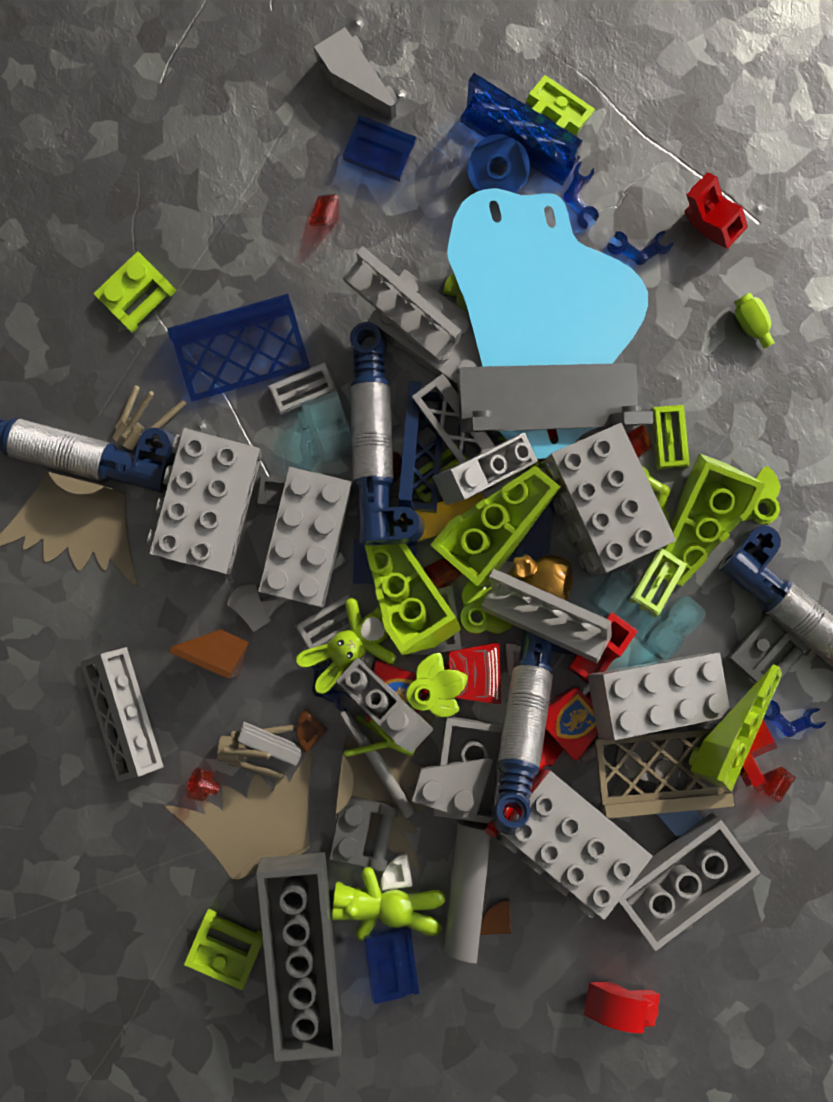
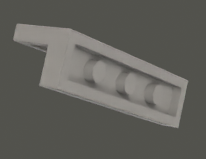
(402, 305)
(451, 400)
(547, 616)
(125, 714)

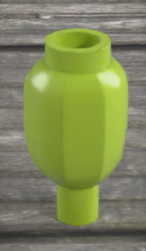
(754, 318)

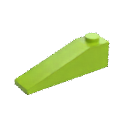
(707, 511)
(495, 526)
(408, 600)
(729, 743)

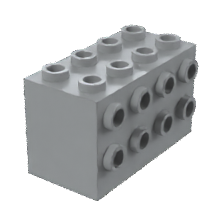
(204, 501)
(606, 501)
(576, 846)

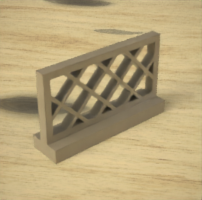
(656, 801)

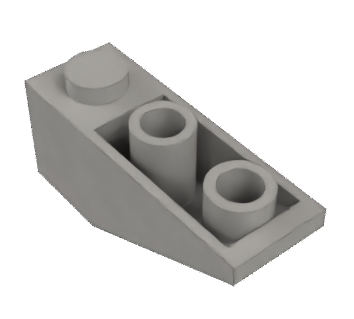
(350, 72)
(485, 469)
(384, 706)

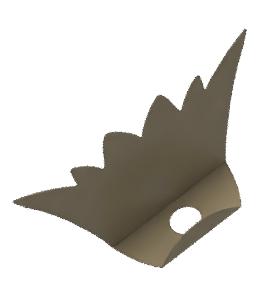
(76, 517)
(362, 781)
(254, 826)

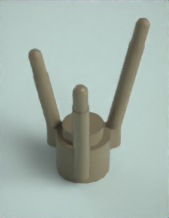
(128, 429)
(234, 753)

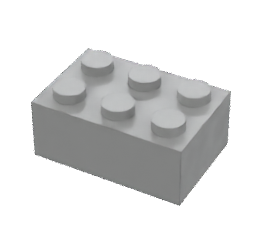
(472, 740)

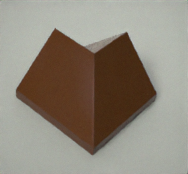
(215, 651)

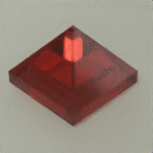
(325, 210)
(639, 440)
(442, 573)
(779, 782)

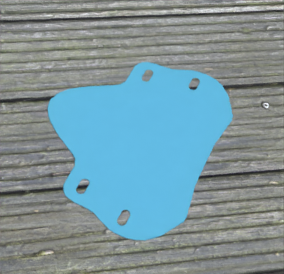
(540, 292)

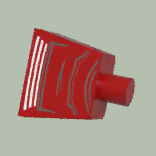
(482, 668)

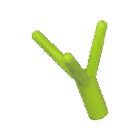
(388, 741)

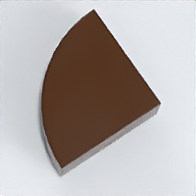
(309, 730)
(497, 919)

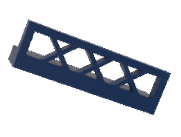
(409, 455)

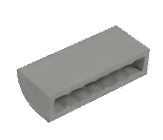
(466, 891)

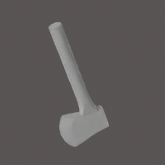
(255, 611)
(378, 764)

